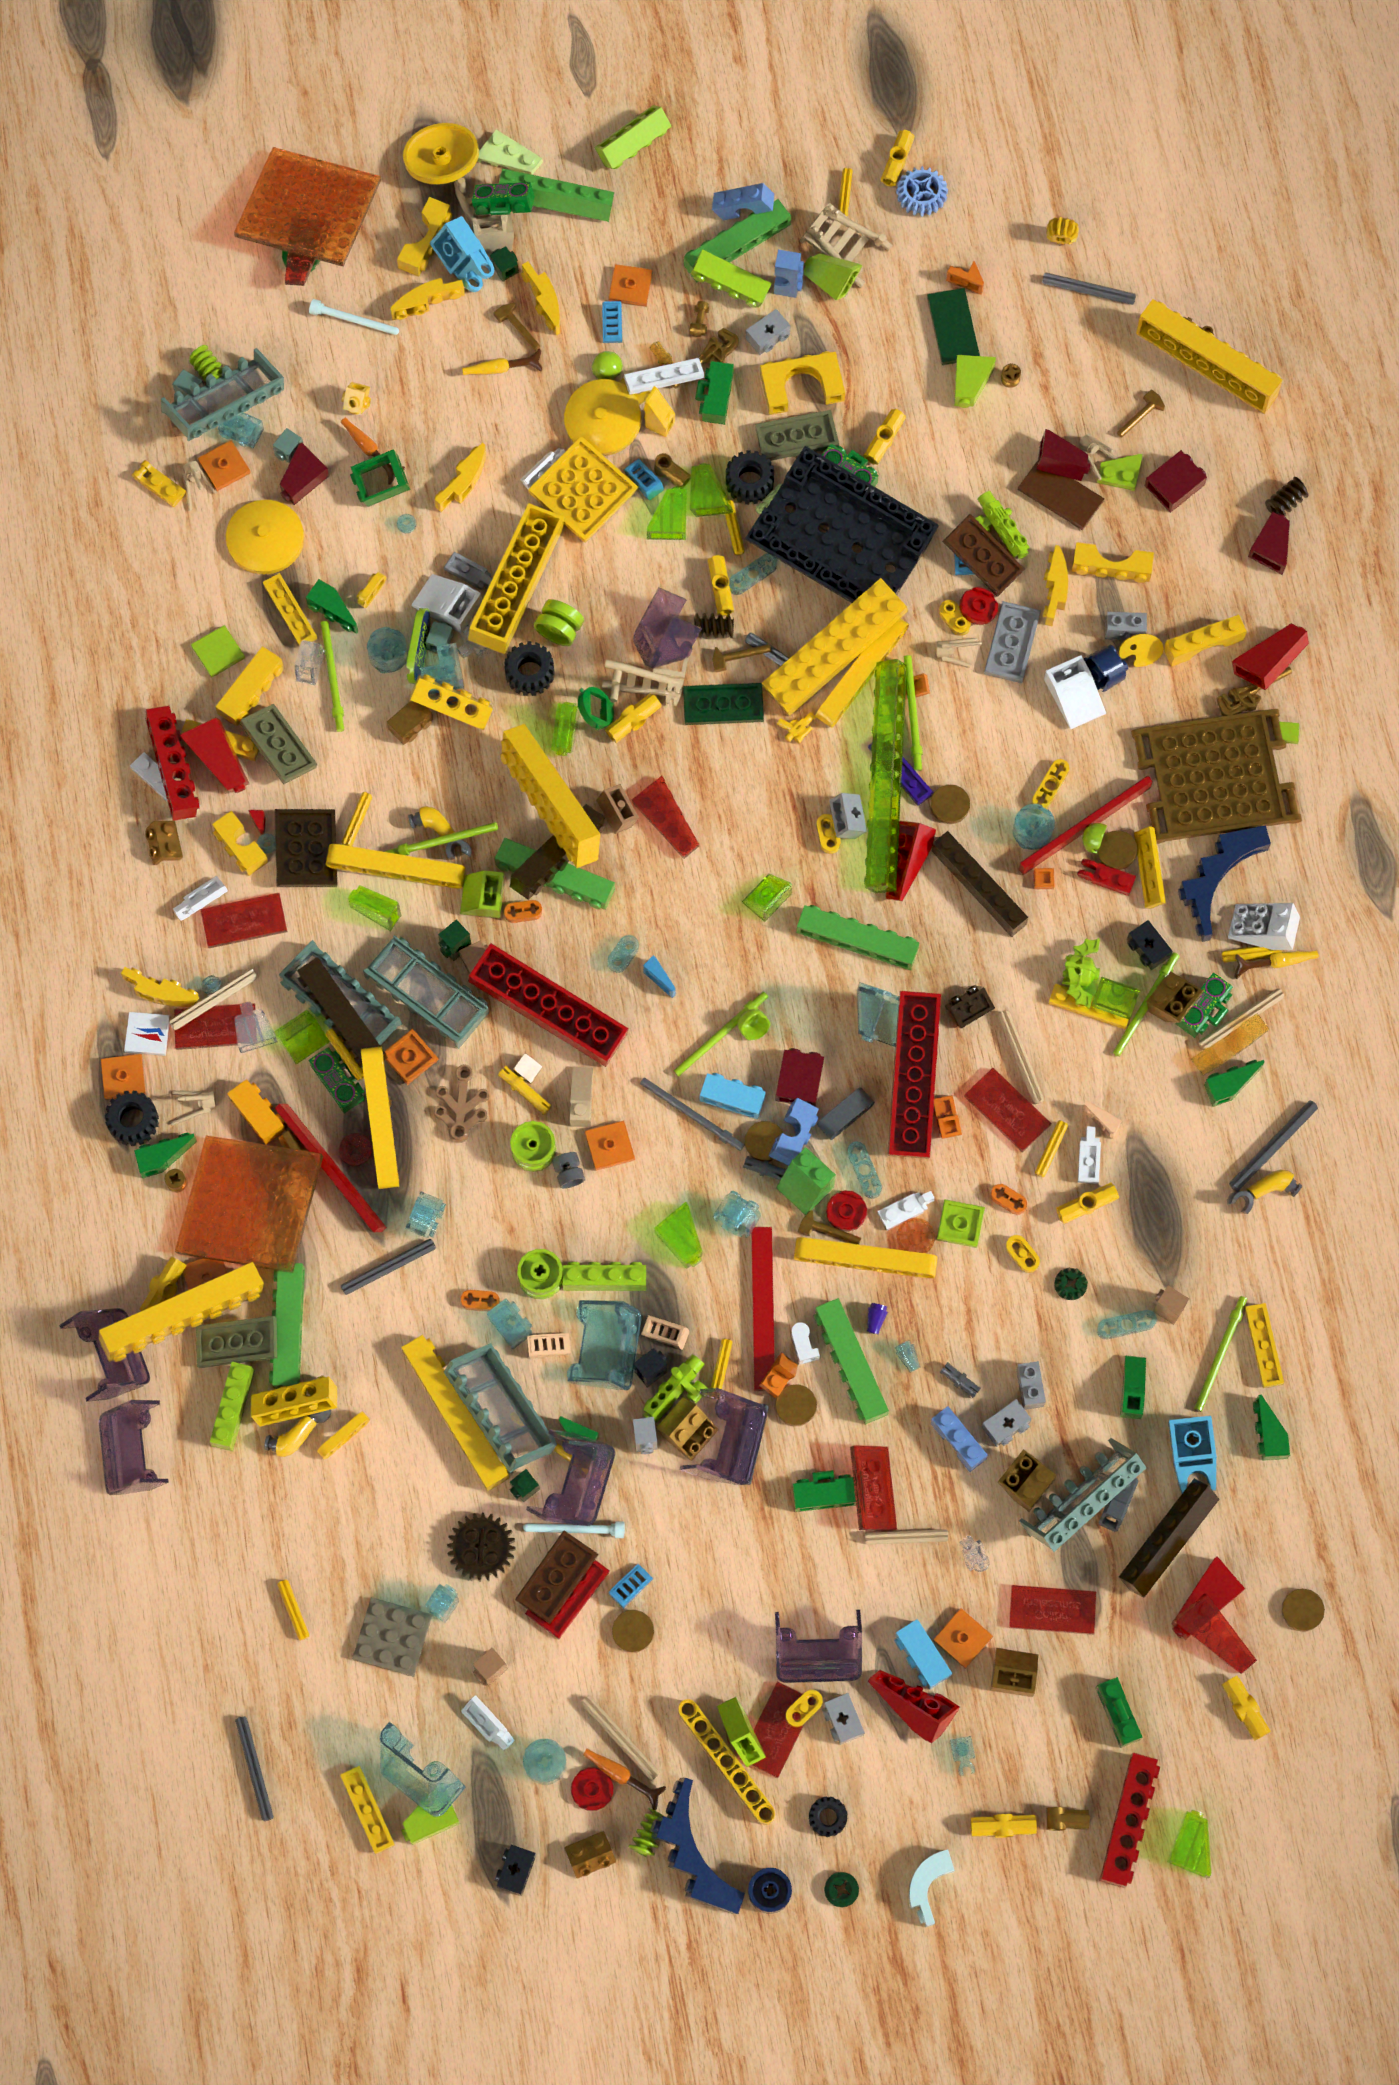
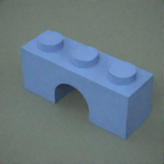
(753, 197)
(788, 273)
(802, 1118)
(965, 1445)

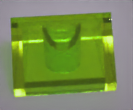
(768, 896)
(1115, 997)
(301, 1036)

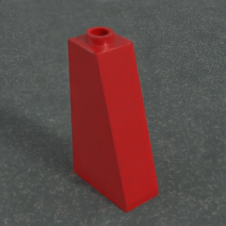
(1271, 657)
(216, 752)
(1218, 1584)

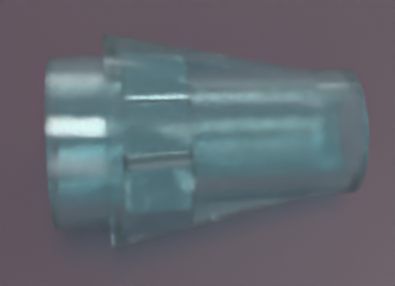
(907, 1354)

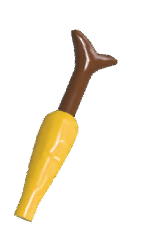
(502, 365)
(1276, 960)

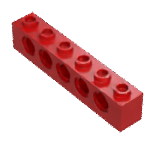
(179, 807)
(1110, 1873)

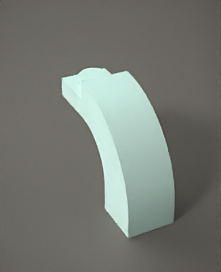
(930, 1869)

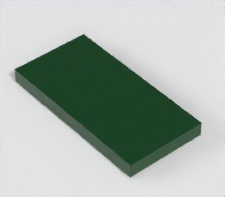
(952, 325)
(723, 704)

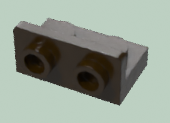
(970, 1005)

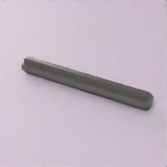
(1088, 288)
(388, 1266)
(254, 1768)

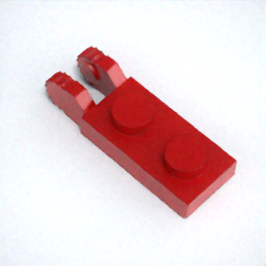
(1107, 877)

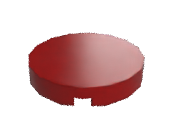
(978, 606)
(846, 1211)
(592, 1789)

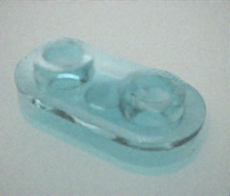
(622, 954)

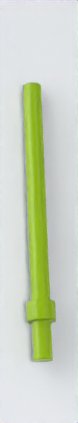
(337, 710)
(916, 749)
(405, 849)
(1165, 969)
(719, 1035)
(1235, 1318)

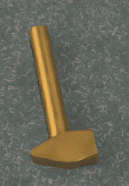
(506, 312)
(1154, 401)
(720, 659)
(808, 1223)

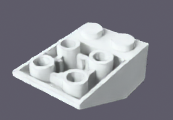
(448, 601)
(1074, 692)
(1265, 925)

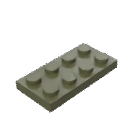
(789, 435)
(278, 743)
(236, 1341)

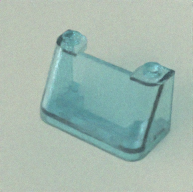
(877, 1014)
(606, 1345)
(430, 1788)

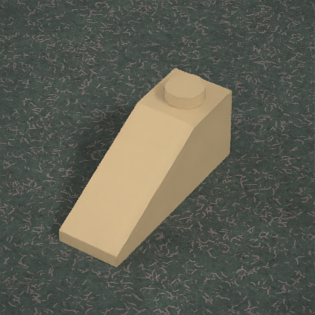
(581, 1097)

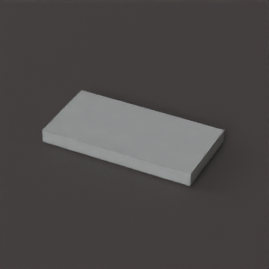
(1012, 642)

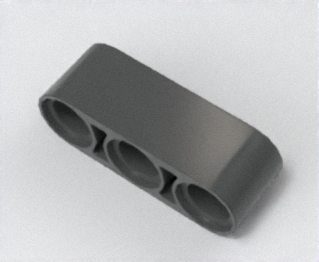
(845, 1113)

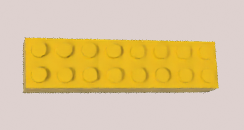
(1209, 356)
(516, 578)
(835, 647)
(550, 796)
(181, 1312)

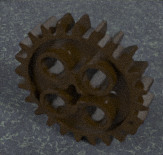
(462, 1546)

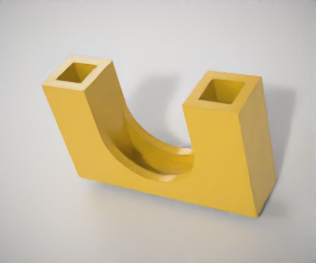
(822, 367)

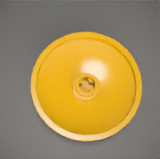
(441, 153)
(603, 416)
(264, 537)

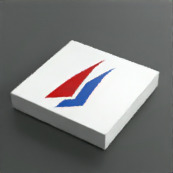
(147, 1033)

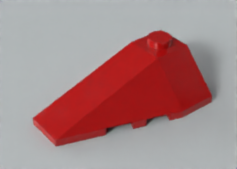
(913, 848)
(921, 1711)

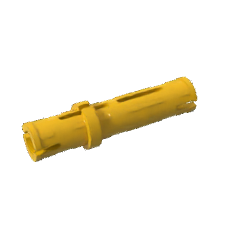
(518, 1084)

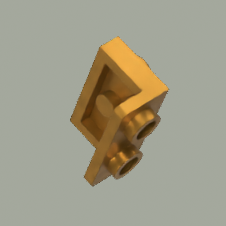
(163, 841)
(590, 1854)

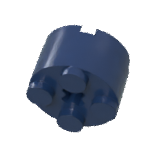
(1106, 667)
(780, 1883)

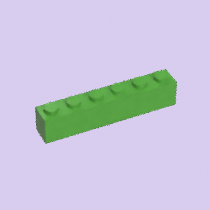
(564, 195)
(743, 235)
(571, 881)
(858, 937)
(289, 1317)
(851, 1361)

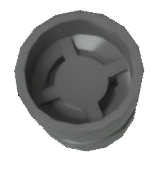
(568, 1170)

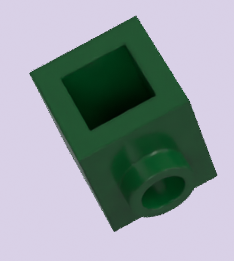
(504, 263)
(524, 1486)

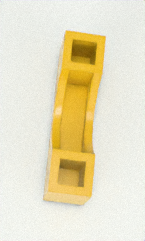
(415, 256)
(1089, 561)
(1220, 633)

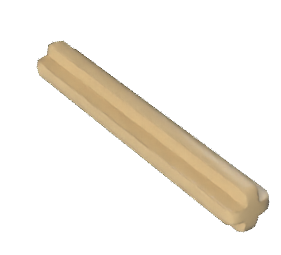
(906, 1537)

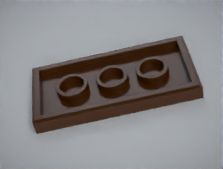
(1062, 496)
(983, 555)
(556, 1577)

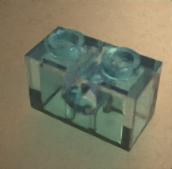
(243, 429)
(514, 1334)
(442, 1602)

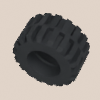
(749, 463)
(526, 654)
(120, 1107)

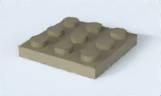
(392, 1637)

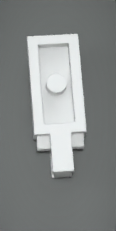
(541, 467)
(200, 898)
(1089, 1157)
(905, 1209)
(487, 1723)

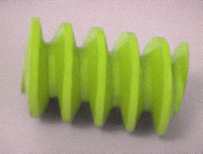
(205, 363)
(645, 1841)

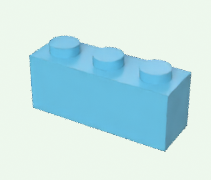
(732, 1095)
(922, 1654)

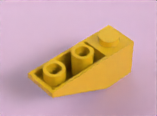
(658, 413)

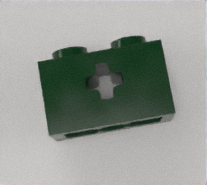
(453, 939)

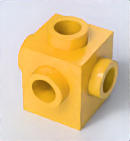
(356, 398)

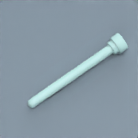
(317, 307)
(615, 1529)

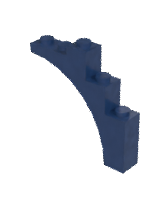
(1231, 850)
(685, 1857)

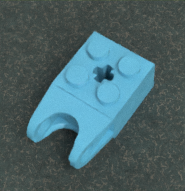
(462, 253)
(1197, 1457)

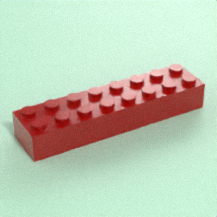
(548, 1004)
(914, 1074)

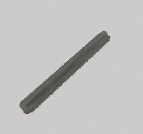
(1273, 1145)

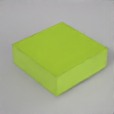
(1290, 732)

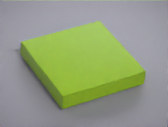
(218, 651)
(960, 1223)

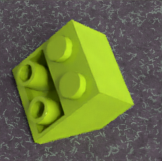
(483, 894)

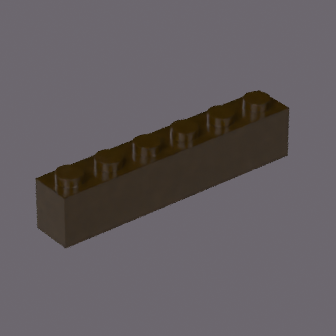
(546, 862)
(979, 883)
(337, 1008)
(1169, 1538)

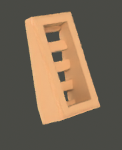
(1106, 1121)
(682, 1336)
(548, 1337)

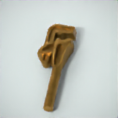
(715, 351)
(1244, 697)

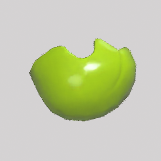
(607, 365)
(1093, 836)
(753, 1024)

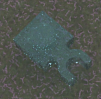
(962, 1751)

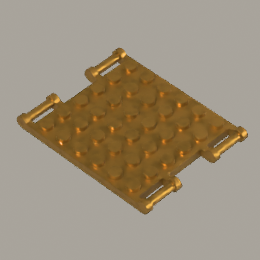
(1216, 775)

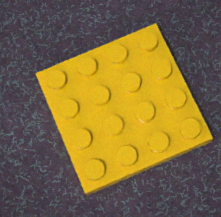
(583, 489)

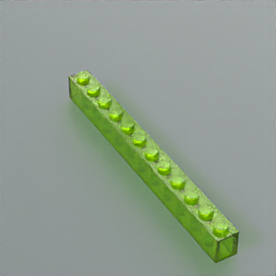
(885, 776)

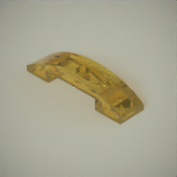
(1230, 1045)

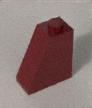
(1061, 457)
(302, 475)
(1272, 543)

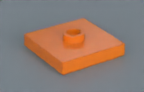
(630, 285)
(224, 465)
(410, 1056)
(122, 1075)
(609, 1145)
(202, 1271)
(963, 1638)

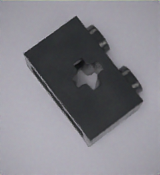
(1148, 935)
(651, 1367)
(525, 1861)

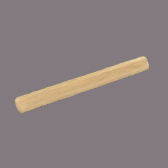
(213, 999)
(1234, 1023)
(1020, 1057)
(620, 1738)

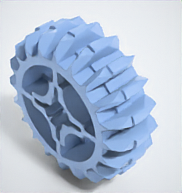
(923, 201)

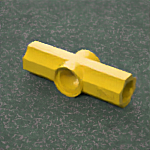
(894, 166)
(890, 428)
(718, 575)
(633, 717)
(1098, 1197)
(164, 1285)
(1245, 1708)
(1003, 1825)

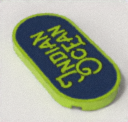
(417, 647)

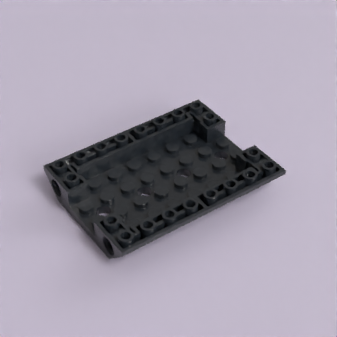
(855, 516)

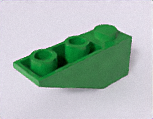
(328, 602)
(1226, 1086)
(158, 1157)
(1133, 1387)
(1273, 1436)

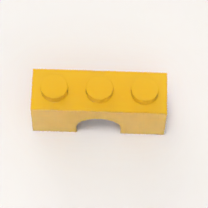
(248, 857)

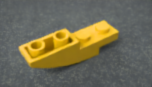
(545, 296)
(418, 299)
(467, 473)
(1056, 583)
(167, 993)

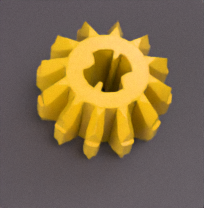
(1062, 230)

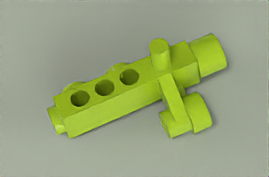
(1004, 526)
(674, 1387)

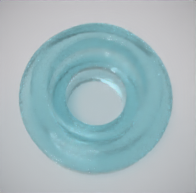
(406, 528)
(266, 838)
(211, 984)

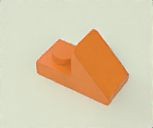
(969, 280)
(778, 1375)

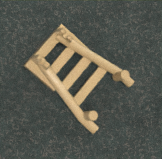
(490, 238)
(821, 242)
(669, 681)

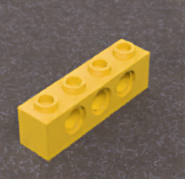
(477, 718)
(294, 1401)

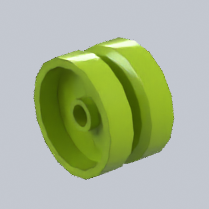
(558, 622)
(542, 1140)
(542, 1262)

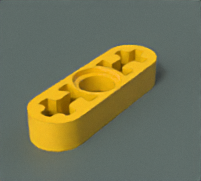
(1052, 770)
(343, 1435)

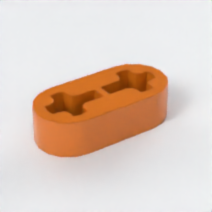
(523, 916)
(1011, 1195)
(479, 1295)

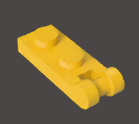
(159, 484)

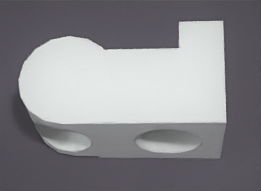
(802, 1345)

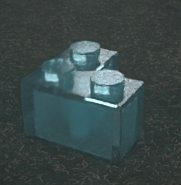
(448, 668)

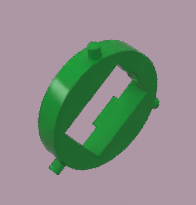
(606, 710)

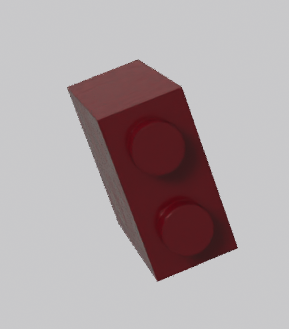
(1176, 481)
(799, 1076)

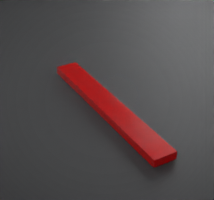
(1078, 829)
(331, 1168)
(762, 1303)

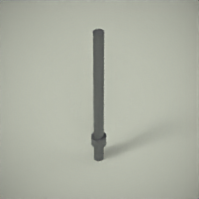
(724, 1135)

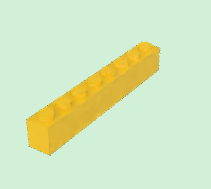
(454, 1412)

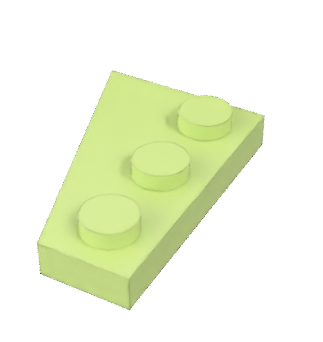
(508, 153)

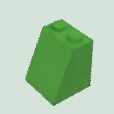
(806, 1181)

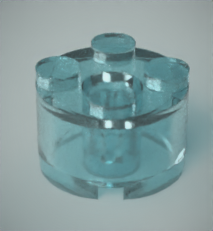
(397, 652)
(1043, 829)
(737, 1214)
(424, 1215)
(534, 1754)

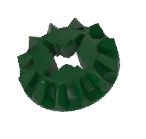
(1070, 1293)
(851, 1886)

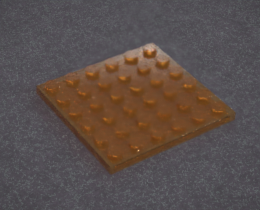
(307, 206)
(249, 1203)

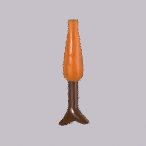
(367, 445)
(622, 1776)

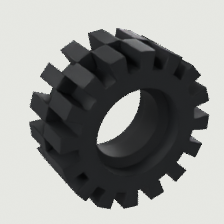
(837, 1807)

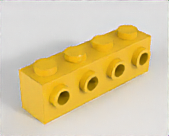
(249, 686)

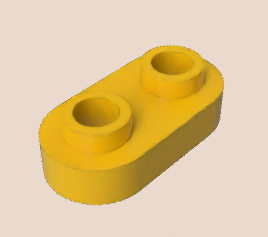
(374, 585)
(954, 616)
(827, 834)
(1024, 1253)
(803, 1708)

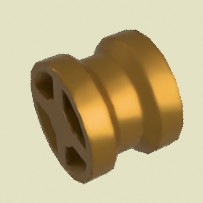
(1014, 372)
(177, 1184)

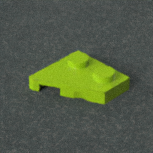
(1121, 472)

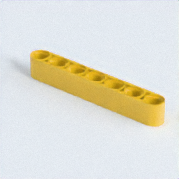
(859, 674)
(395, 866)
(380, 1117)
(865, 1257)
(724, 1751)

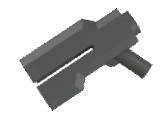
(1118, 1507)

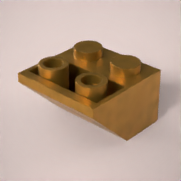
(1173, 998)
(687, 1428)
(1026, 1480)
(1014, 1672)

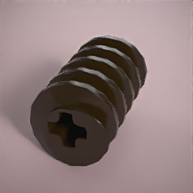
(1287, 496)
(715, 625)

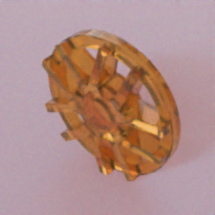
(916, 1235)

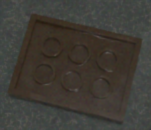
(303, 846)

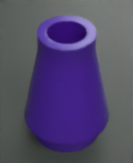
(876, 1317)

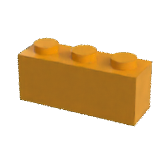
(256, 1111)

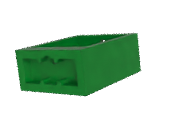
(373, 463)

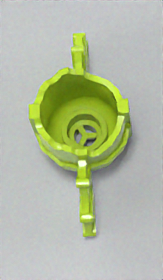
(1081, 971)

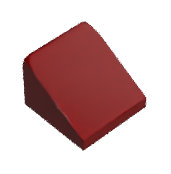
(259, 820)

